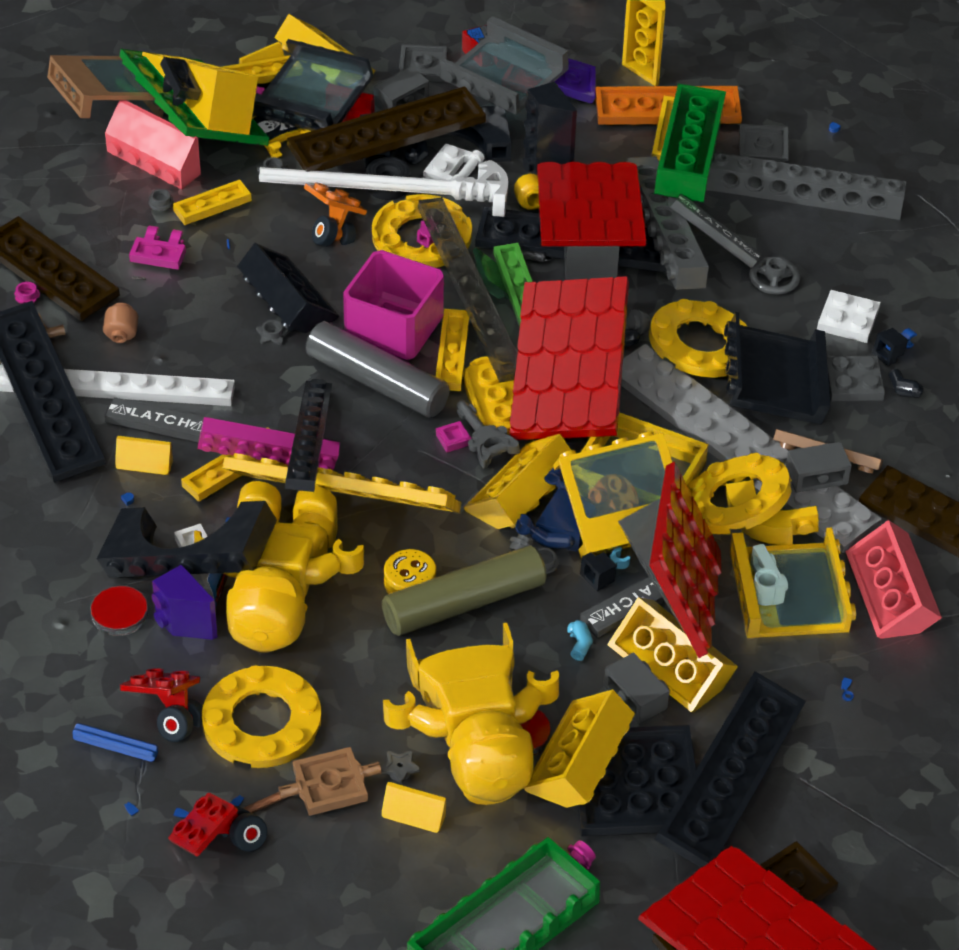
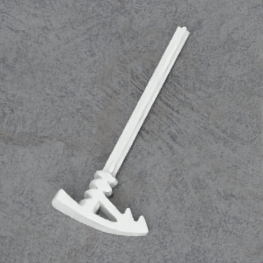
(490, 185)

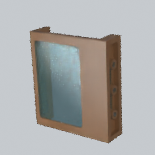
(96, 78)

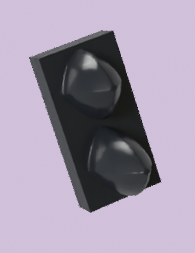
(180, 80)

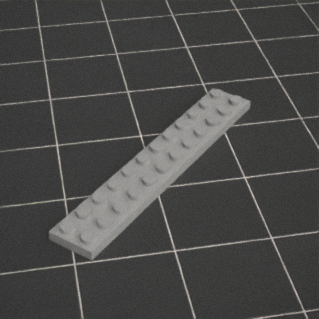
(732, 435)

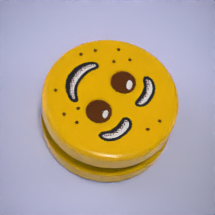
(407, 569)

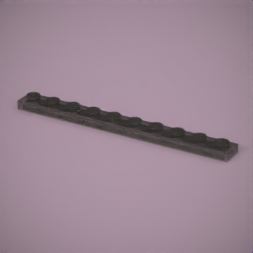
(470, 287)

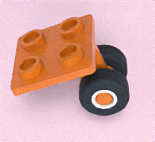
(333, 227)

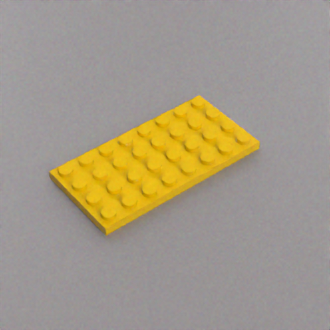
(349, 483)

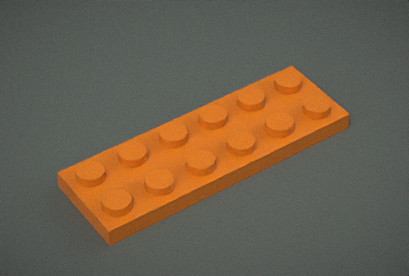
(643, 104)

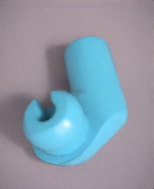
(584, 639)

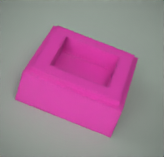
(453, 436)

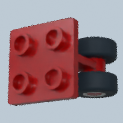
(180, 713)
(215, 817)

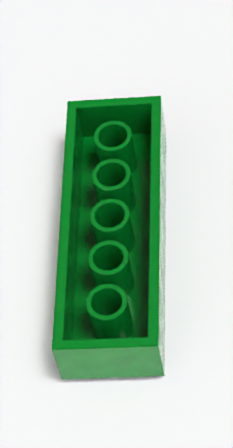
(690, 142)

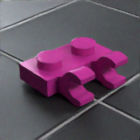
(156, 252)

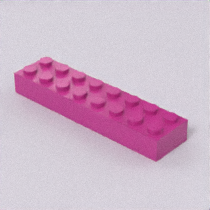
(257, 442)

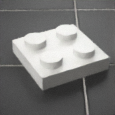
(848, 316)

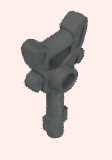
(486, 436)

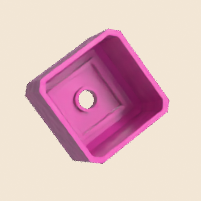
(394, 303)

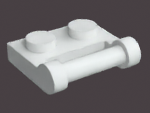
(449, 161)

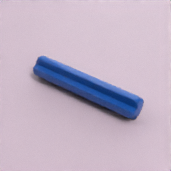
(115, 742)

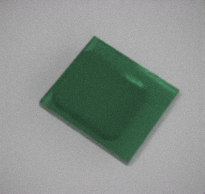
(490, 274)

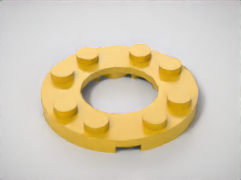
(394, 215)
(668, 345)
(768, 501)
(267, 750)

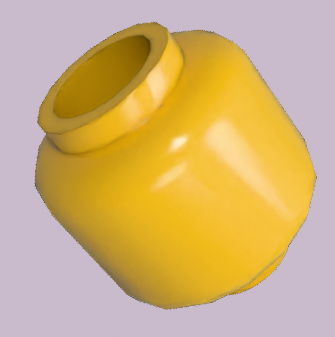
(527, 191)

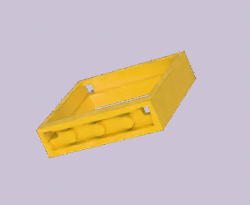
(679, 446)

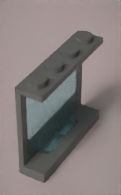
(506, 65)

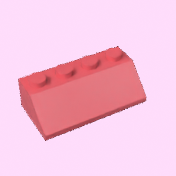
(153, 145)
(893, 582)

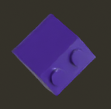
(184, 605)

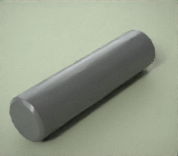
(377, 369)

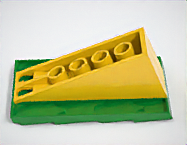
(224, 102)

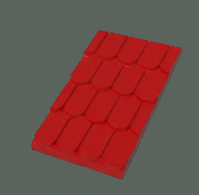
(590, 214)
(570, 358)
(679, 556)
(744, 907)

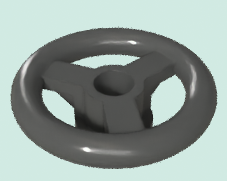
(775, 269)

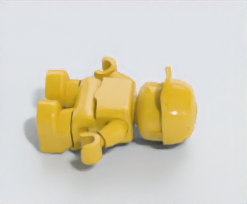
(269, 603)
(477, 715)

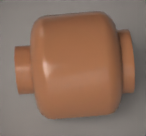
(120, 322)

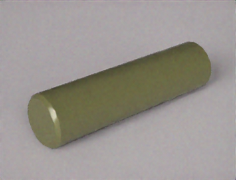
(464, 590)

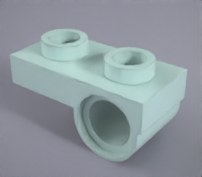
(768, 581)

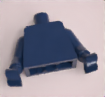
(557, 523)

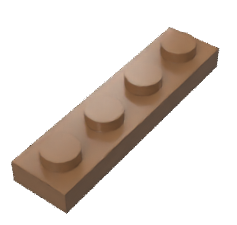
(790, 441)

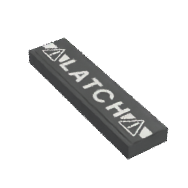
(716, 230)
(154, 419)
(611, 612)

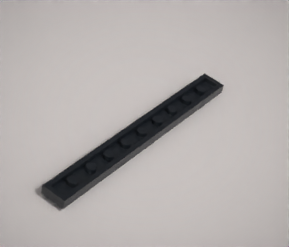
(309, 436)

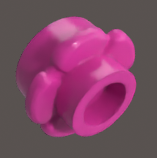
(26, 292)
(582, 853)

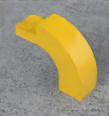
(781, 526)

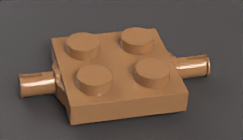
(329, 781)

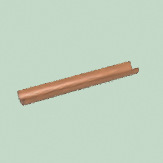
(263, 803)

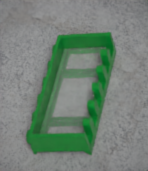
(518, 906)

